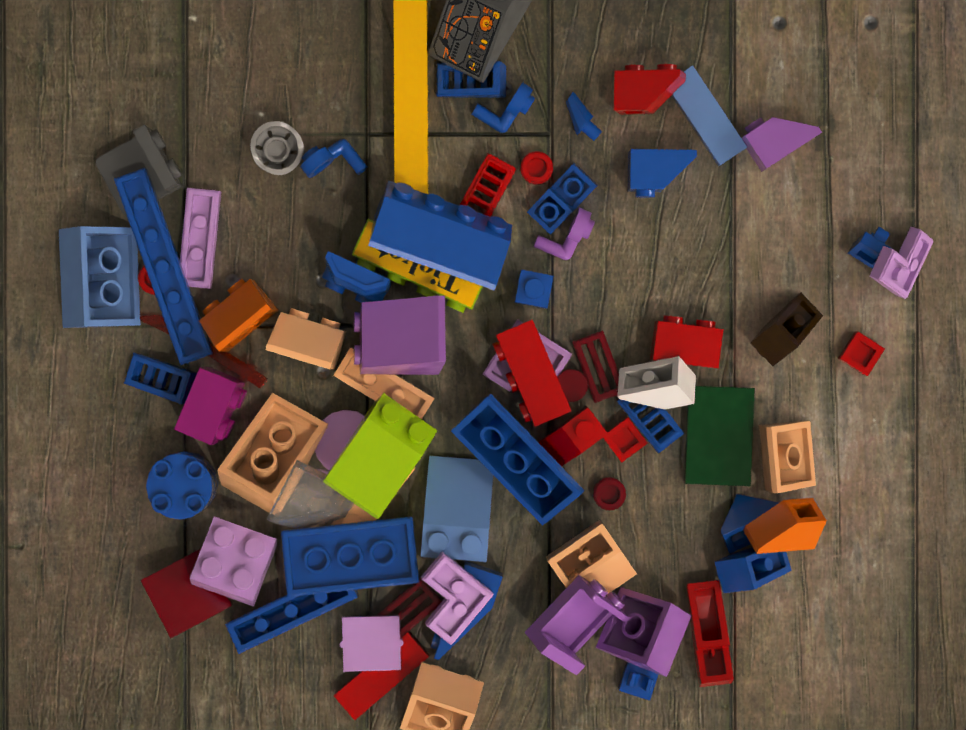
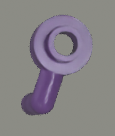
(580, 227)

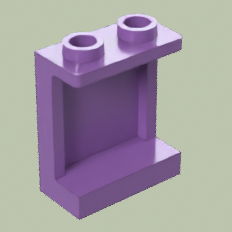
(573, 621)

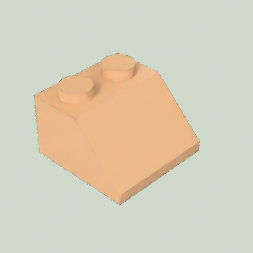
(306, 339)
(441, 700)

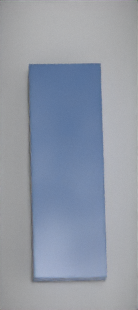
(708, 118)

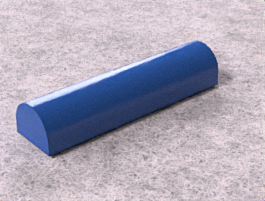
(283, 616)

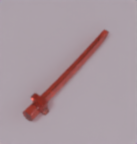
(246, 371)

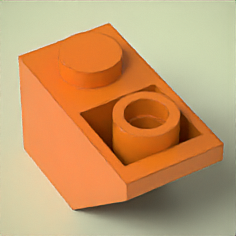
(787, 527)

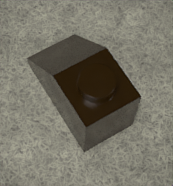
(787, 329)

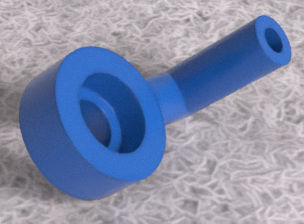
(519, 103)
(318, 159)

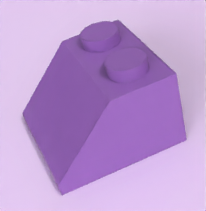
(648, 636)

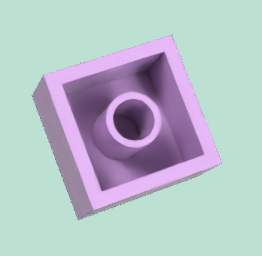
(233, 561)

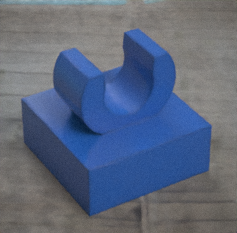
(869, 246)
(637, 681)

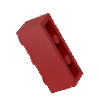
(531, 373)

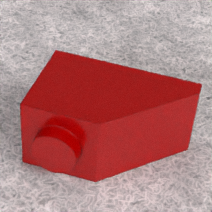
(573, 436)

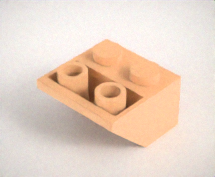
(592, 556)

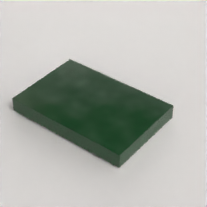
(719, 436)

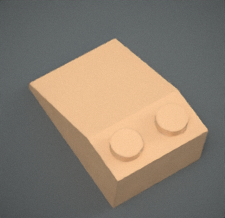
(269, 450)

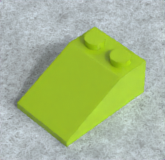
(380, 455)

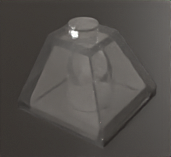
(308, 500)

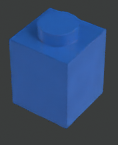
(534, 289)

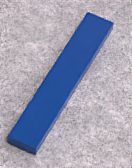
(163, 266)

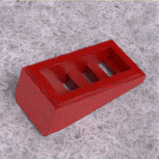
(500, 166)

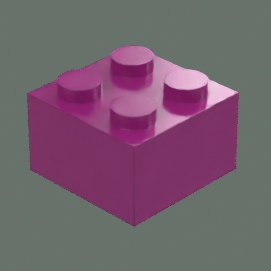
(211, 405)

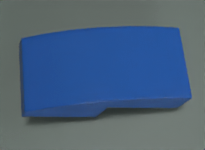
(562, 198)

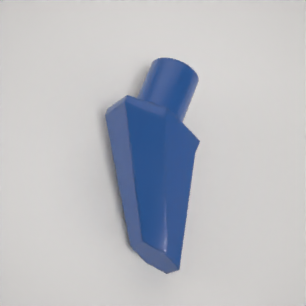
(581, 117)

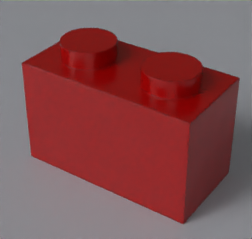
(694, 344)

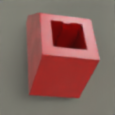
(645, 90)

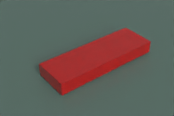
(371, 686)

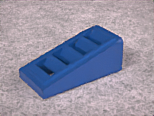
(498, 90)
(180, 382)
(664, 441)

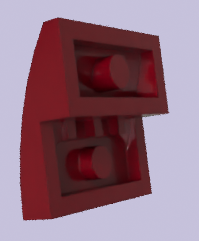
(180, 602)

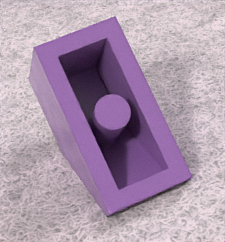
(776, 139)

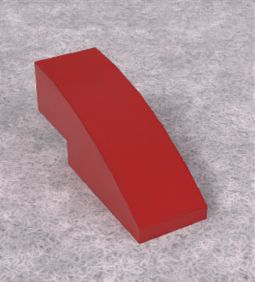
(709, 633)

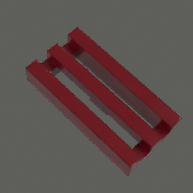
(585, 368)
(428, 592)

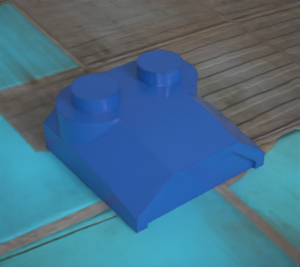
(344, 274)

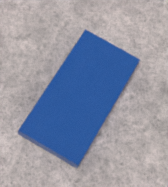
(350, 556)

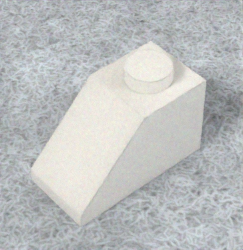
(658, 383)

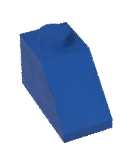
(655, 168)
(749, 570)

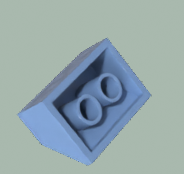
(99, 277)

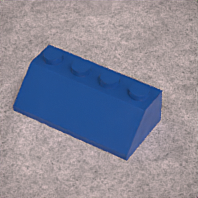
(440, 234)
(517, 459)

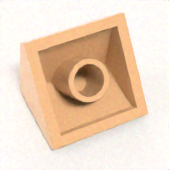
(787, 456)

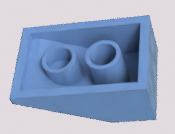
(457, 509)

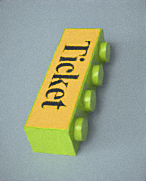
(459, 292)

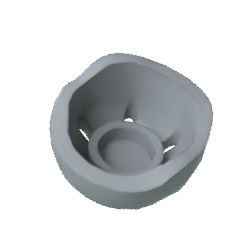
(276, 149)

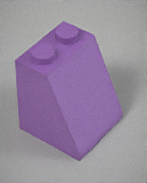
(401, 336)

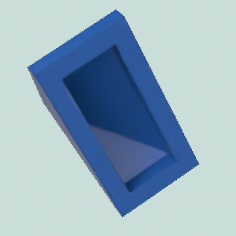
(741, 513)

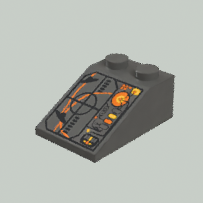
(475, 33)

